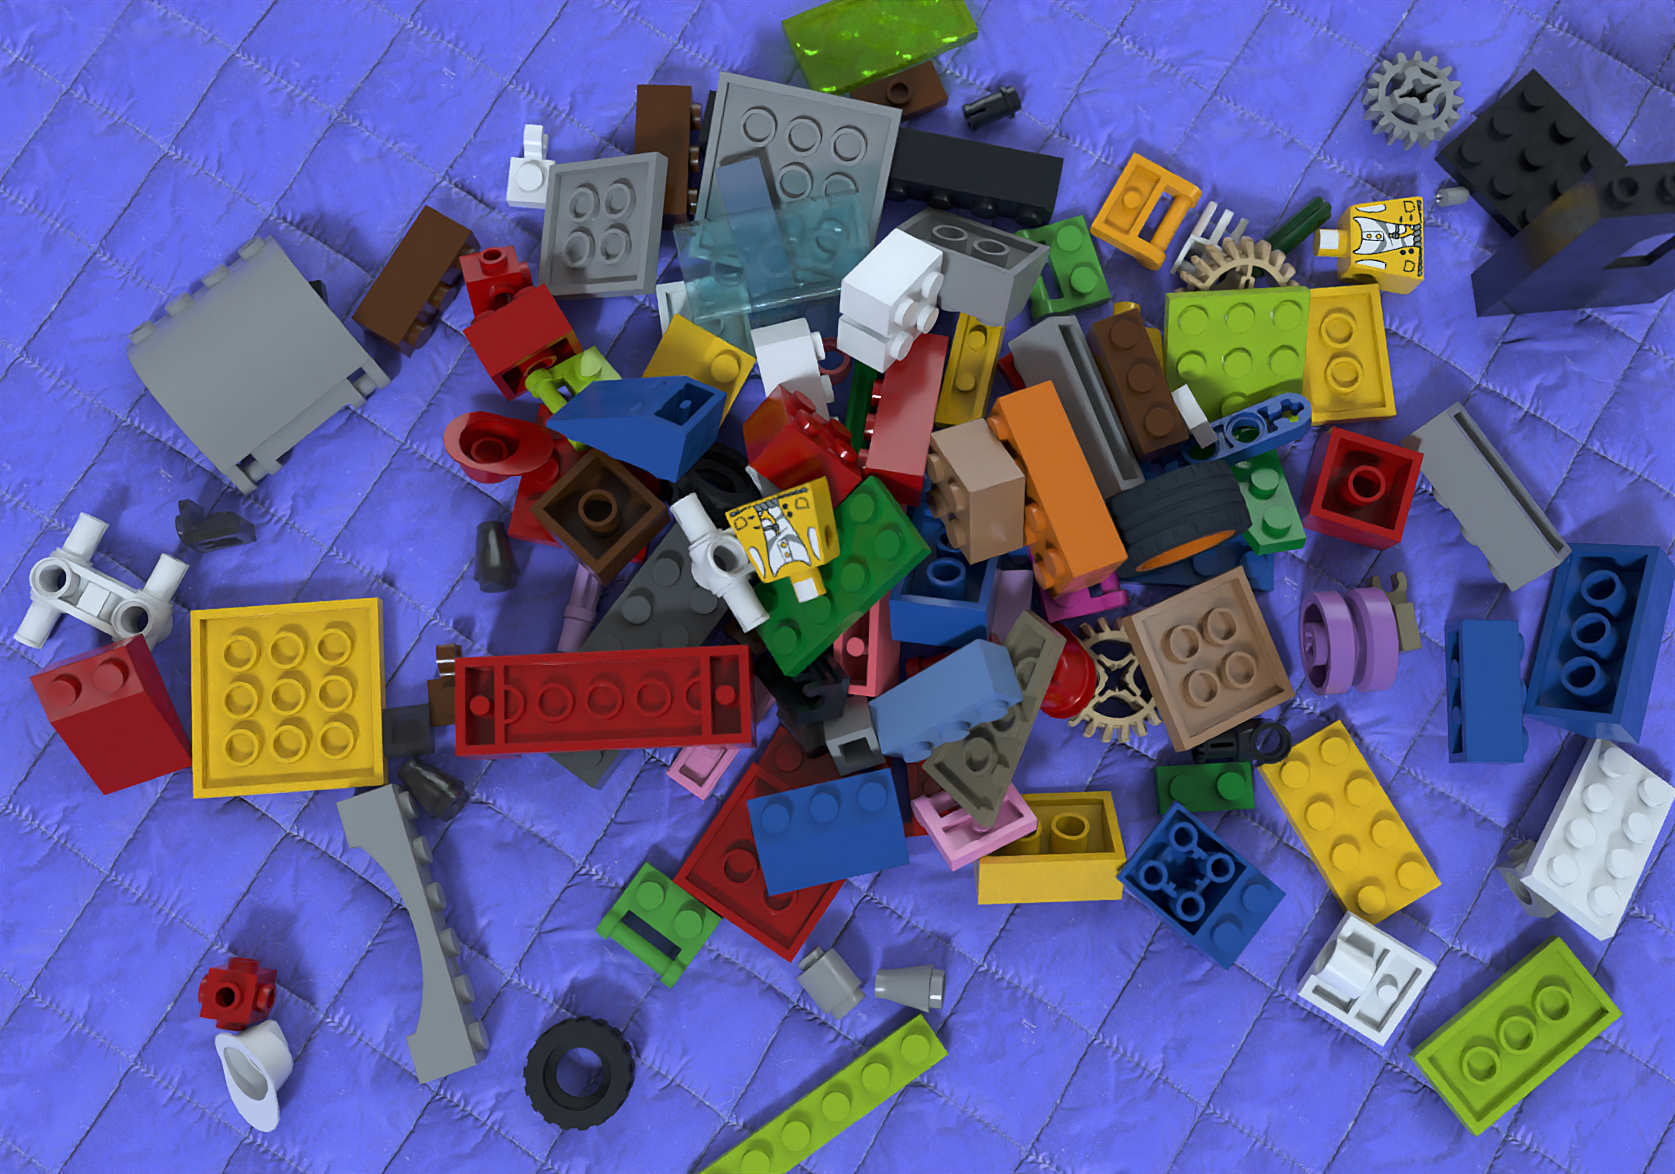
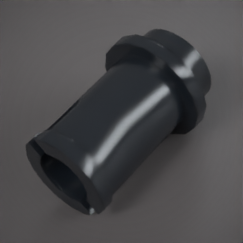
(992, 107)

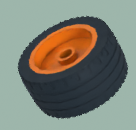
(1178, 516)

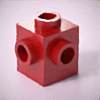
(494, 277)
(253, 992)

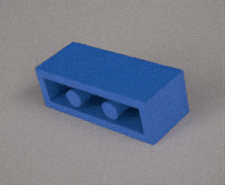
(1485, 692)

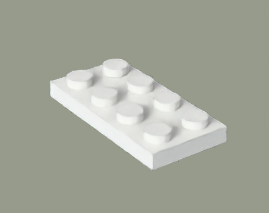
(1599, 837)

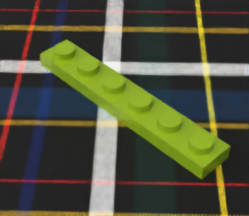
(835, 1102)

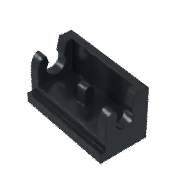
(813, 694)

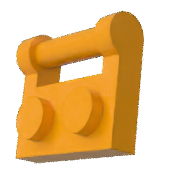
(1132, 204)

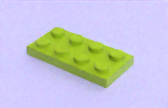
(1514, 1035)

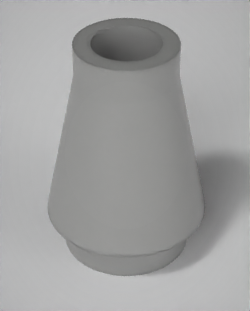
(913, 986)

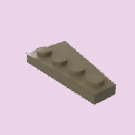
(984, 762)

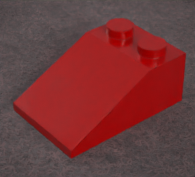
(114, 714)

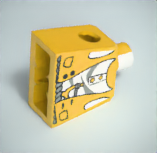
(1377, 244)
(790, 535)

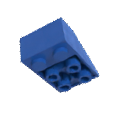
(645, 421)
(1200, 886)

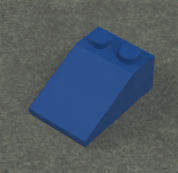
(944, 596)

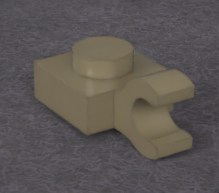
(1403, 612)

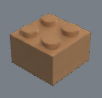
(976, 490)

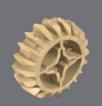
(1239, 263)
(1129, 691)

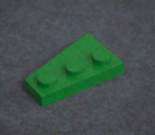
(1267, 496)

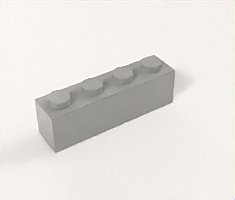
(1060, 353)
(1486, 498)

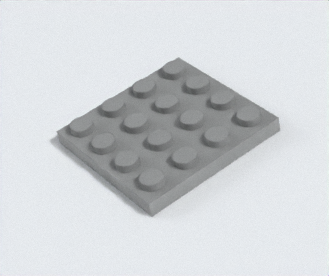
(805, 143)

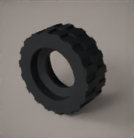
(723, 468)
(545, 1090)

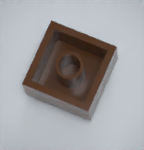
(600, 514)

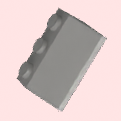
(982, 267)

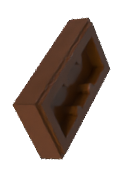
(913, 90)

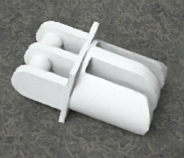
(1197, 246)

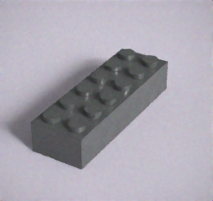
(654, 611)

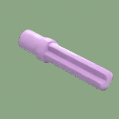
(580, 612)

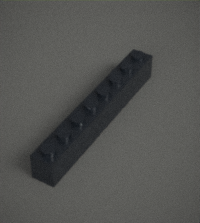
(962, 175)

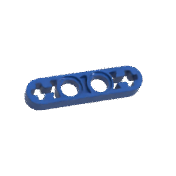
(1234, 451)

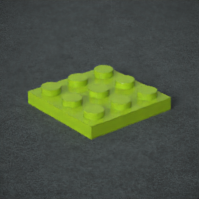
(1236, 346)

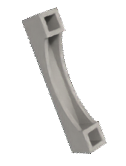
(446, 1030)

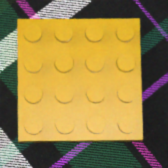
(287, 698)

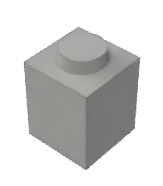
(853, 737)

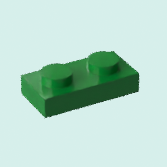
(1205, 786)

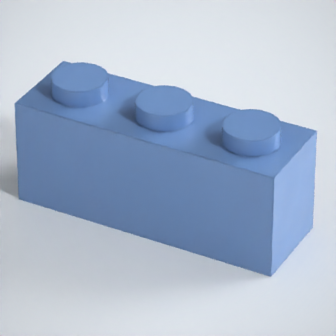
(945, 701)

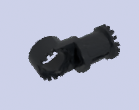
(1241, 743)

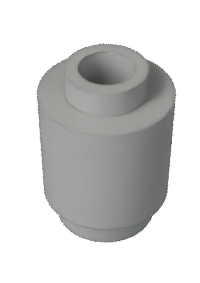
(830, 982)

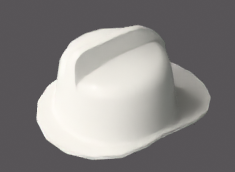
(254, 1070)

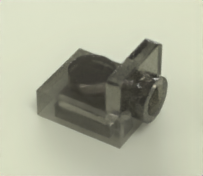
(216, 533)

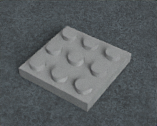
(603, 227)

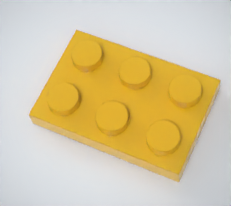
(1347, 357)

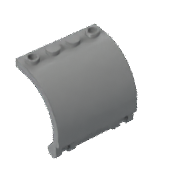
(251, 362)

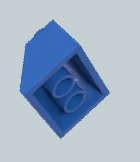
(828, 831)

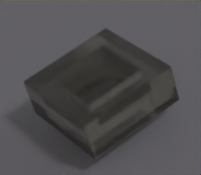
(407, 731)

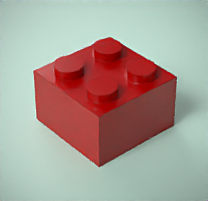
(522, 339)
(797, 445)
(1359, 489)

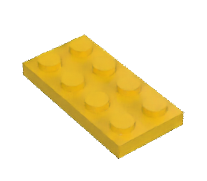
(1349, 825)

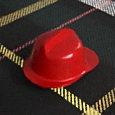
(497, 446)
(1072, 680)

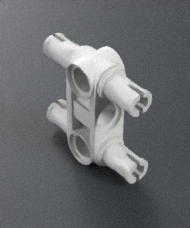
(710, 541)
(95, 595)

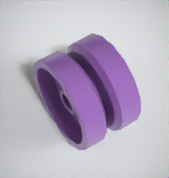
(1348, 641)

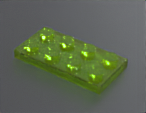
(866, 40)

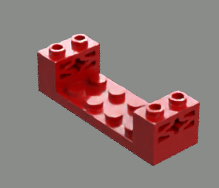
(605, 701)

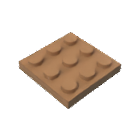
(1208, 658)

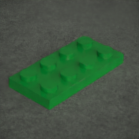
(875, 554)

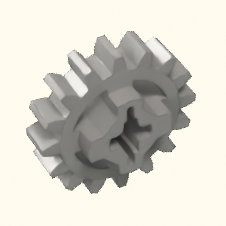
(1412, 100)

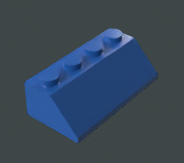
(1601, 640)

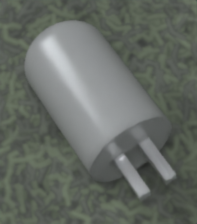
(1452, 196)

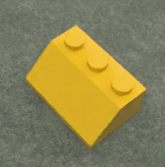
(1064, 860)

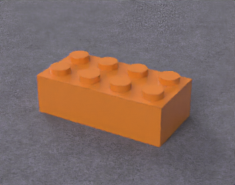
(1062, 505)

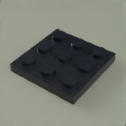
(1525, 153)

